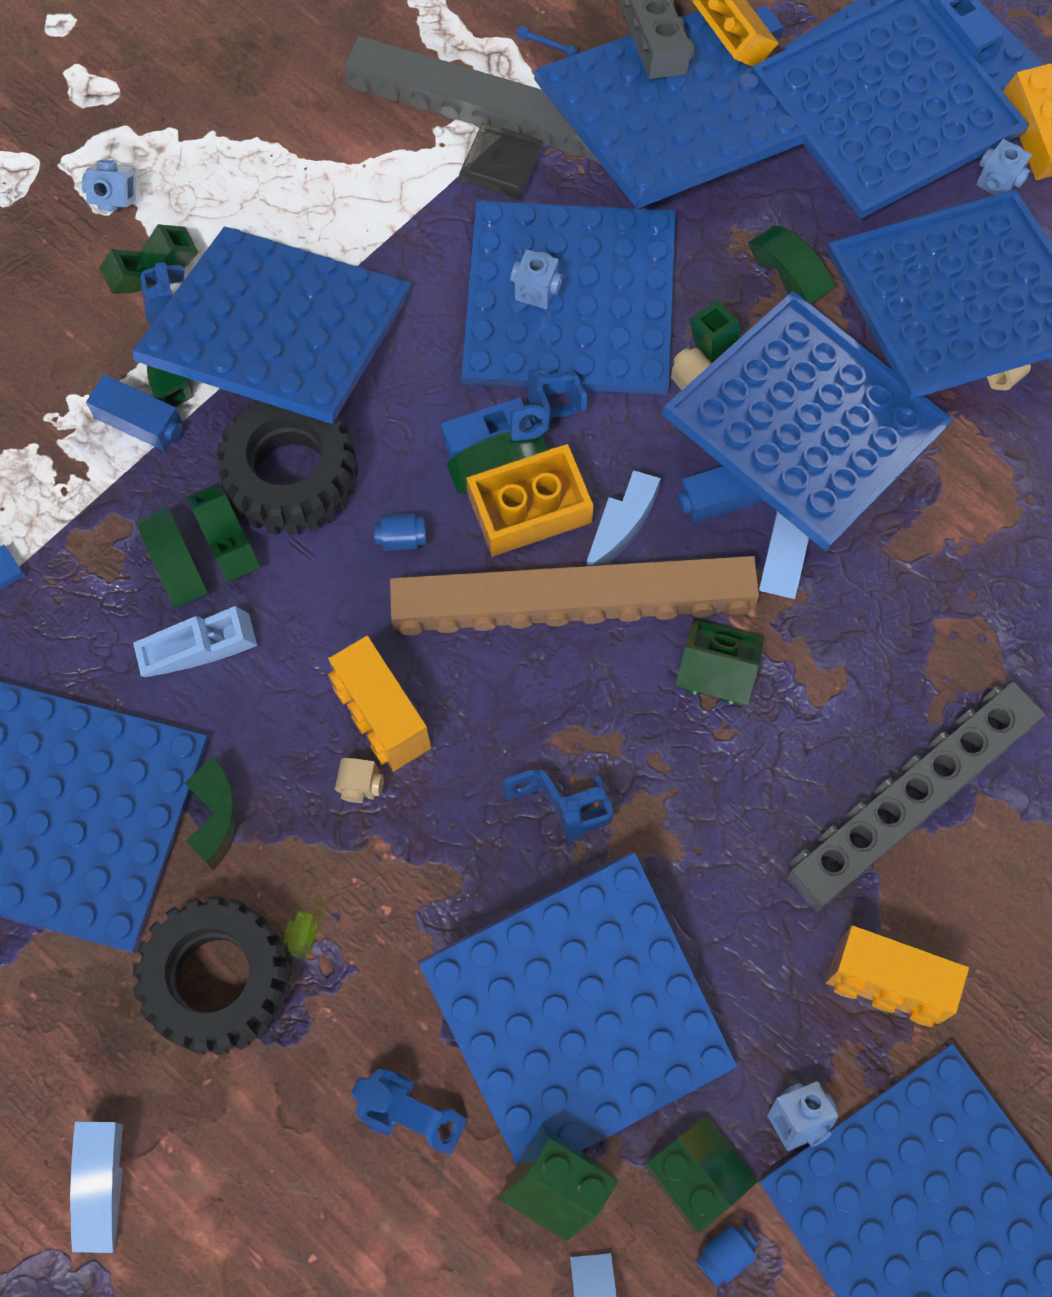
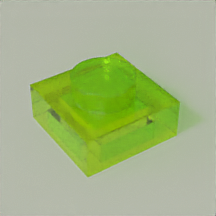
(300, 934)

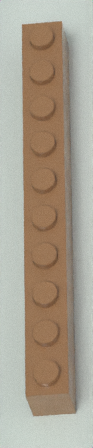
(573, 595)

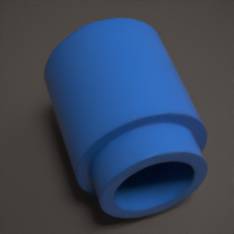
(400, 532)
(727, 1255)

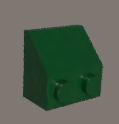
(720, 662)
(701, 1174)
(558, 1185)

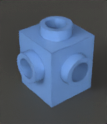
(1004, 168)
(109, 185)
(536, 278)
(803, 1115)

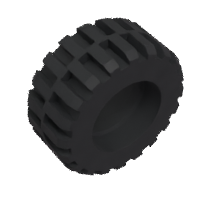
(292, 505)
(172, 945)

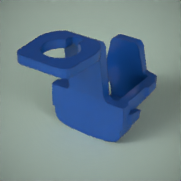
(158, 296)
(542, 384)
(571, 819)
(385, 1101)

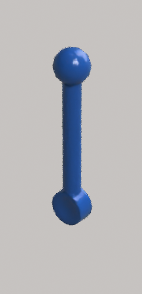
(524, 33)

